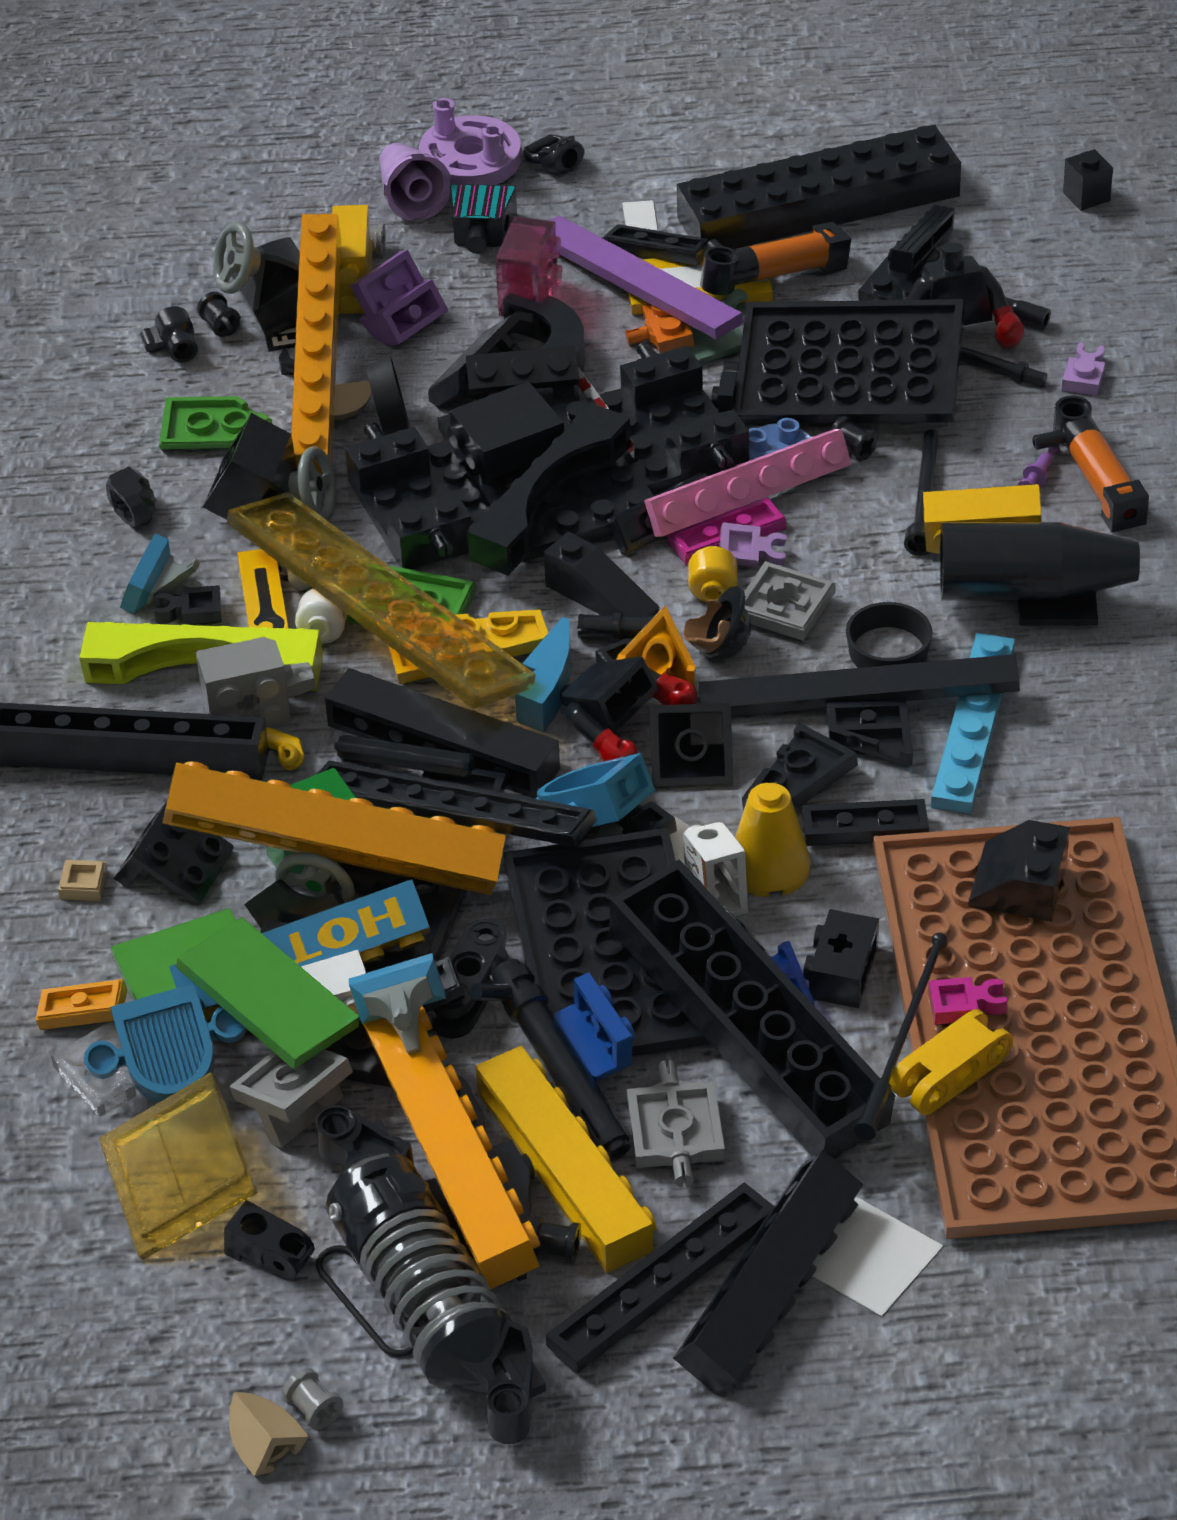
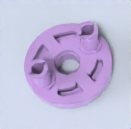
(472, 146)

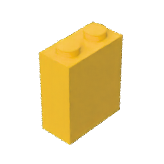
(355, 253)

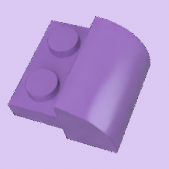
(397, 300)

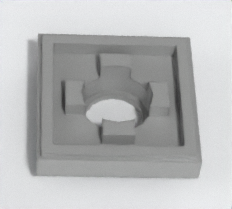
(781, 584)

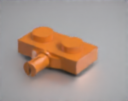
(662, 330)

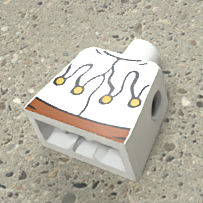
(714, 854)

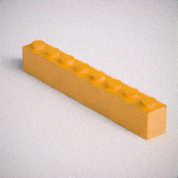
(316, 335)
(334, 827)
(457, 1152)

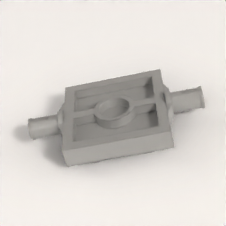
(675, 1124)

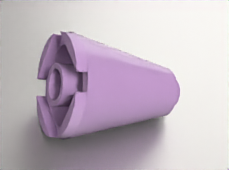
(413, 182)

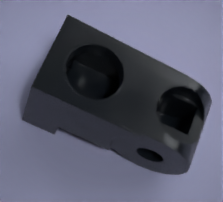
(267, 1241)

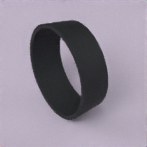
(387, 396)
(888, 615)

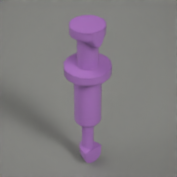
(1037, 472)

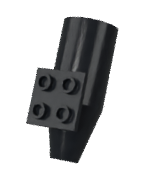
(1041, 565)

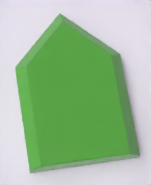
(203, 422)

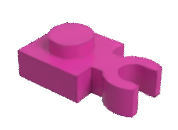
(958, 996)

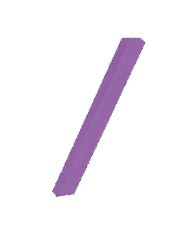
(646, 280)

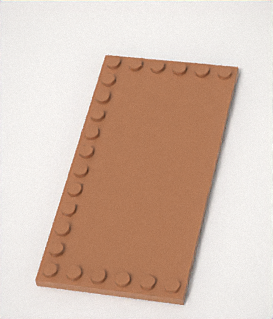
(1087, 1098)

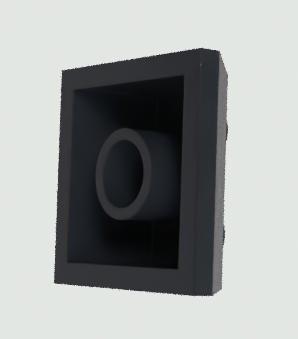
(1022, 870)

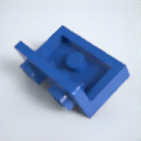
(596, 1029)

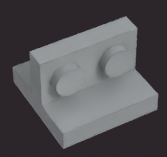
(291, 1097)

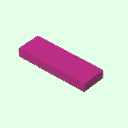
(707, 533)

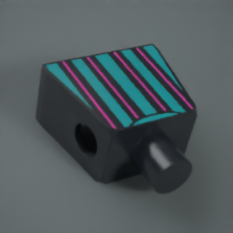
(482, 214)

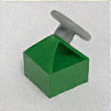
(308, 869)

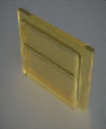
(177, 1166)

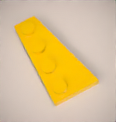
(510, 630)

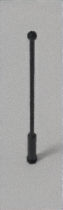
(867, 1125)

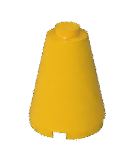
(772, 842)

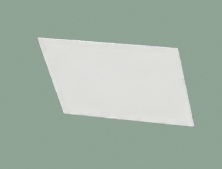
(874, 1258)

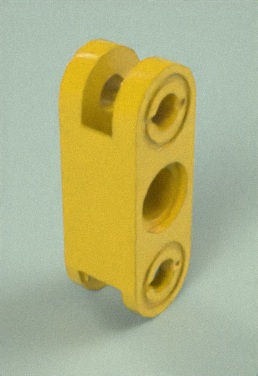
(950, 1062)

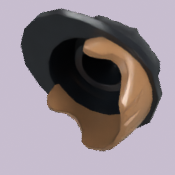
(723, 627)

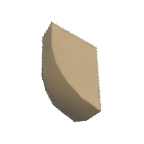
(350, 399)
(262, 1432)

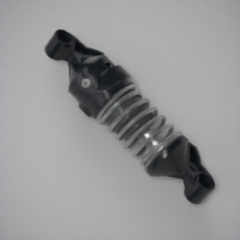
(423, 1268)

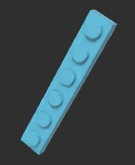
(969, 737)

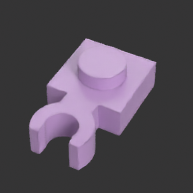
(1084, 372)
(748, 546)

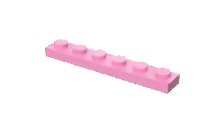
(747, 482)

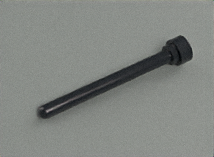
(915, 533)

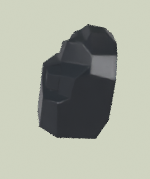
(131, 496)

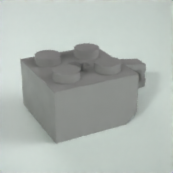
(251, 680)

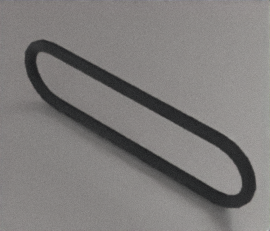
(319, 1266)

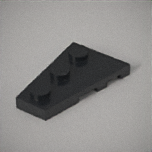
(807, 765)

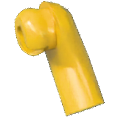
(288, 746)

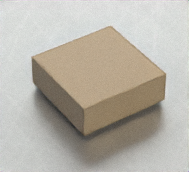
(82, 880)

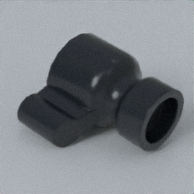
(172, 330)

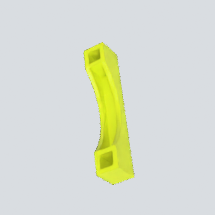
(127, 650)

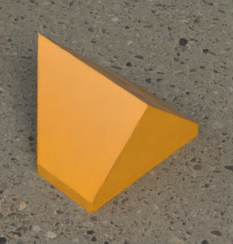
(662, 648)

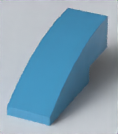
(552, 668)

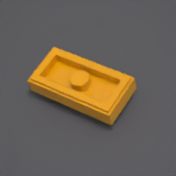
(79, 1004)

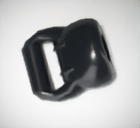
(555, 153)

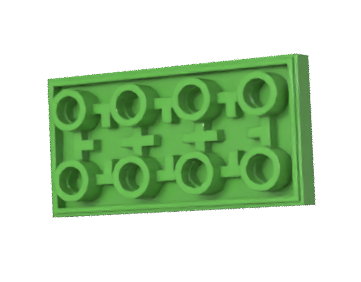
(268, 992)

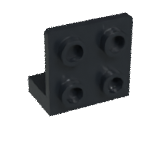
(177, 857)

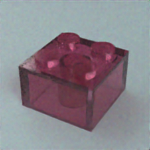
(528, 260)

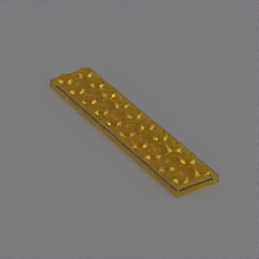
(382, 600)

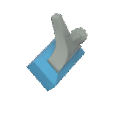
(157, 575)
(398, 995)

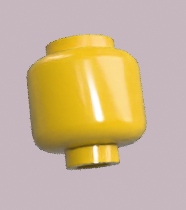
(711, 571)

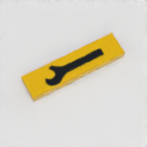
(262, 590)

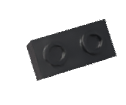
(842, 958)

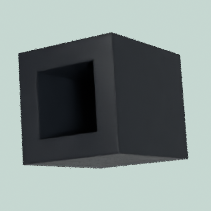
(1087, 179)

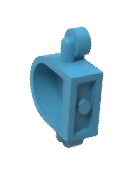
(606, 787)
(163, 1042)

